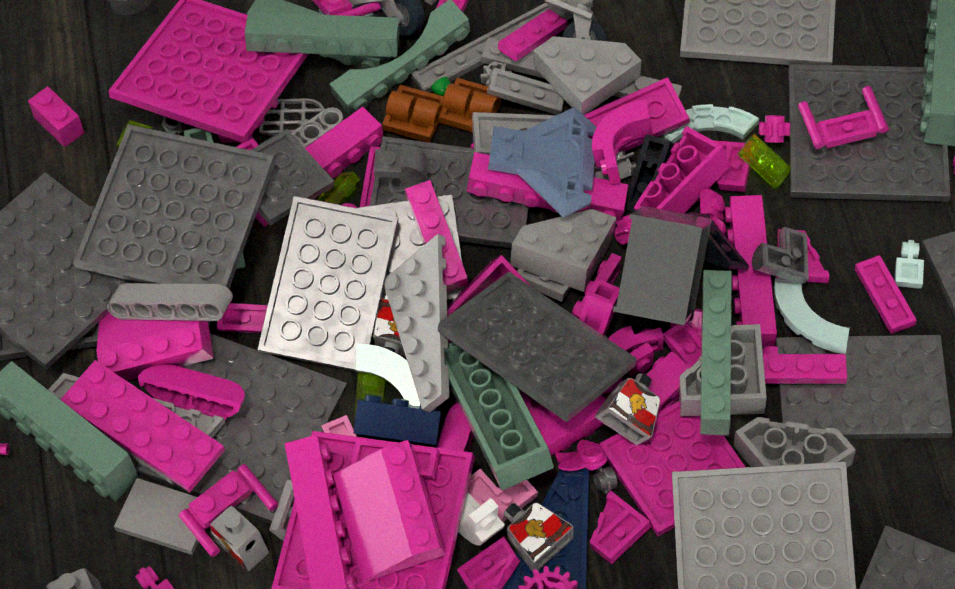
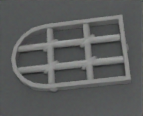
(282, 110)

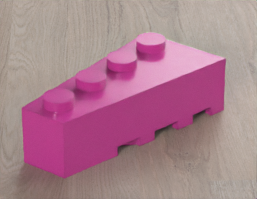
(692, 167)
(561, 434)

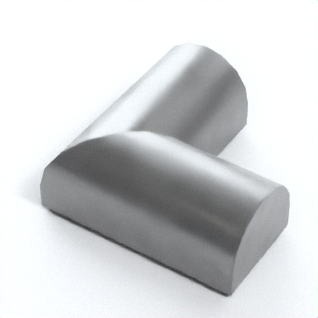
(787, 260)

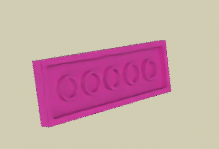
(143, 426)

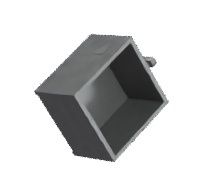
(663, 265)

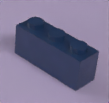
(396, 420)

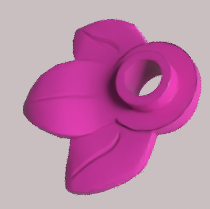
(588, 456)

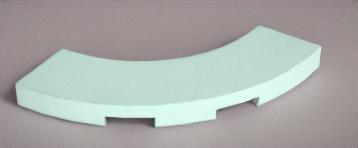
(717, 119)
(804, 321)
(388, 366)

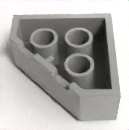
(586, 69)
(565, 247)
(747, 376)
(792, 443)

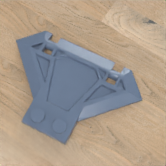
(550, 158)

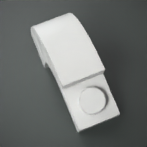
(479, 521)

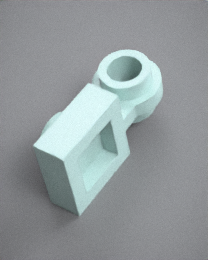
(908, 267)

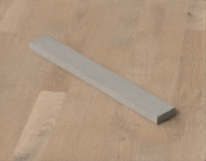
(469, 56)

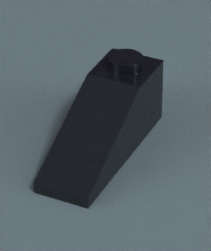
(652, 155)
(720, 250)

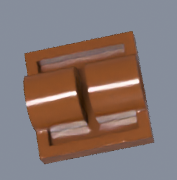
(462, 100)
(413, 113)

